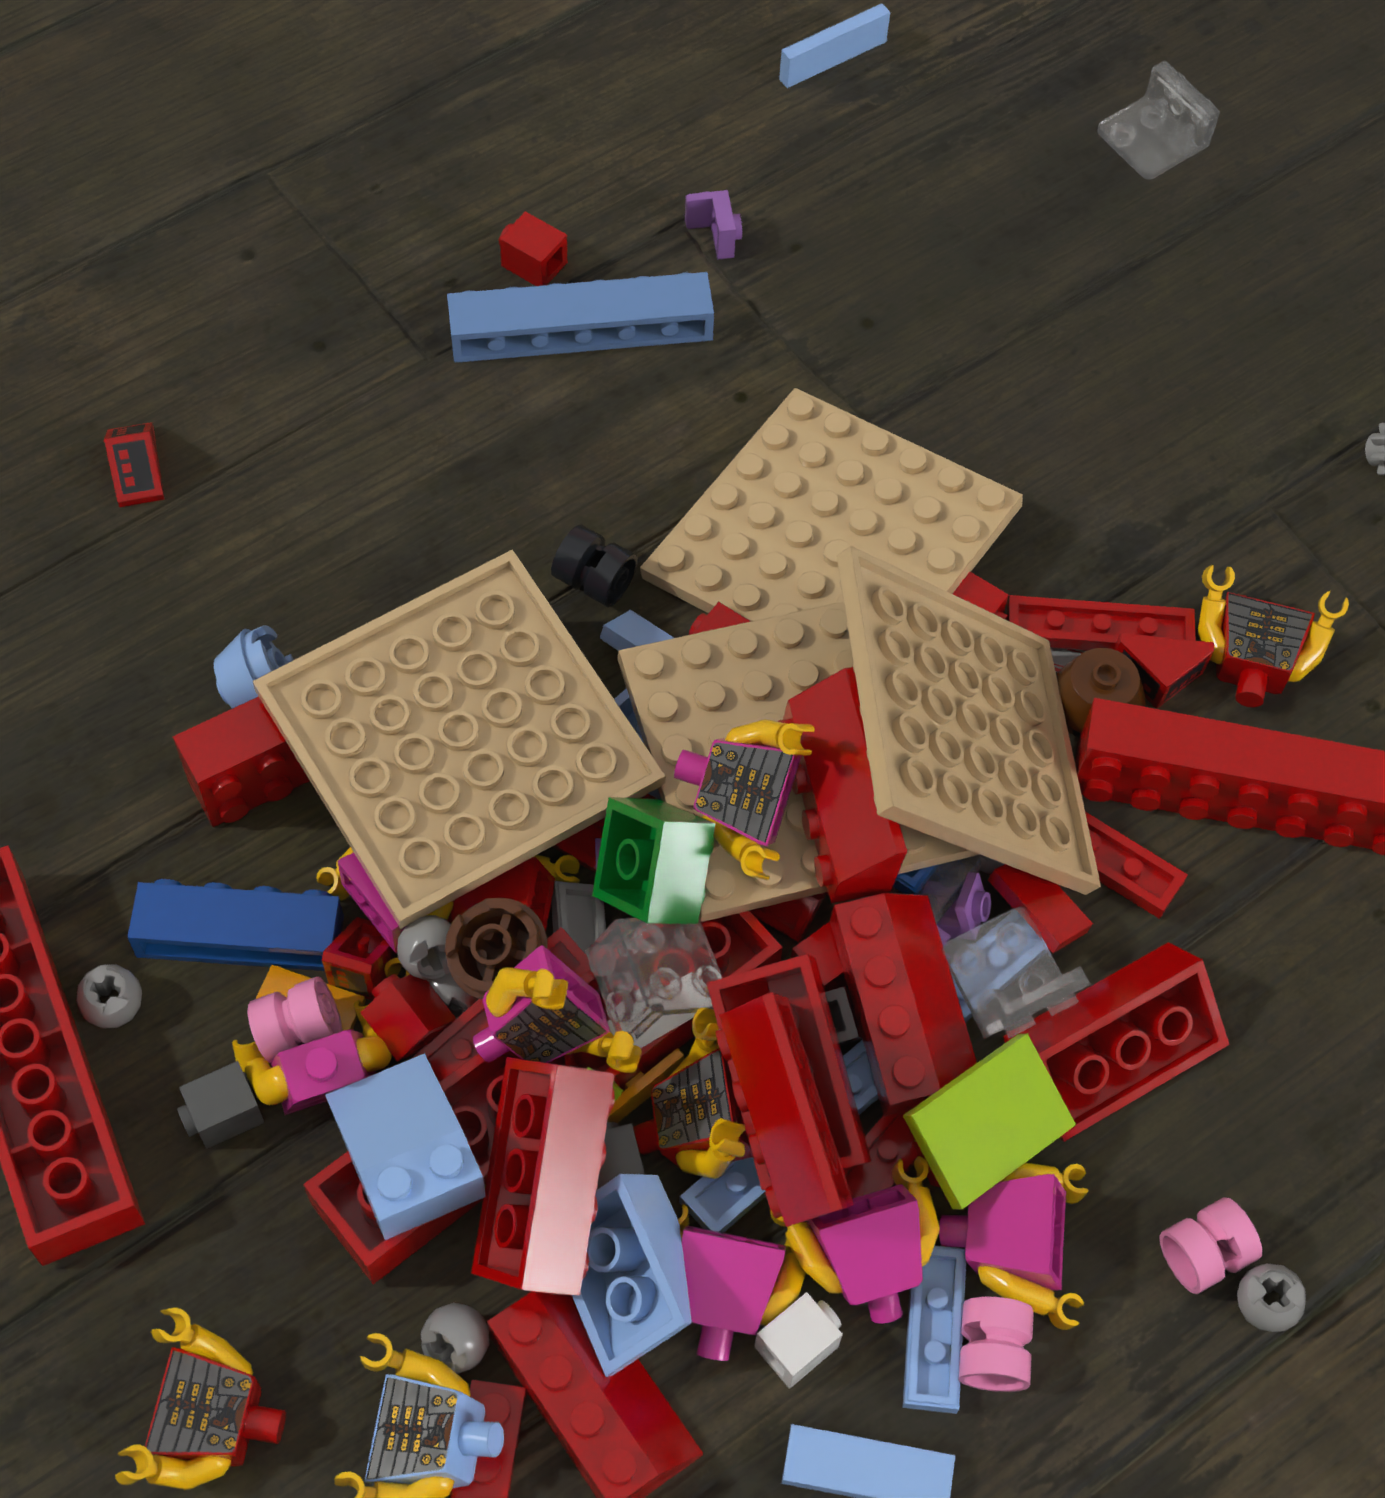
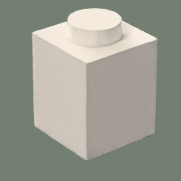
(799, 1338)

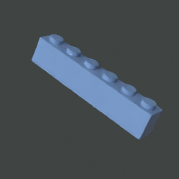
(580, 316)

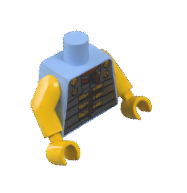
(423, 1430)

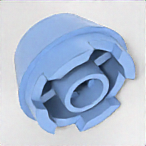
(245, 660)

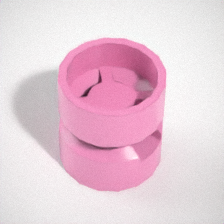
(292, 1020)
(1215, 1243)
(995, 1349)

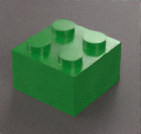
(653, 860)

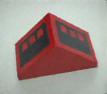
(134, 464)
(1165, 663)
(357, 958)

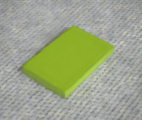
(989, 1121)

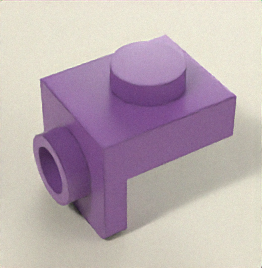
(715, 211)
(968, 909)

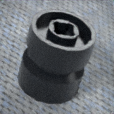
(589, 563)

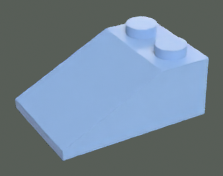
(406, 1146)
(635, 1272)

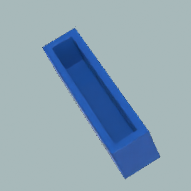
(233, 924)

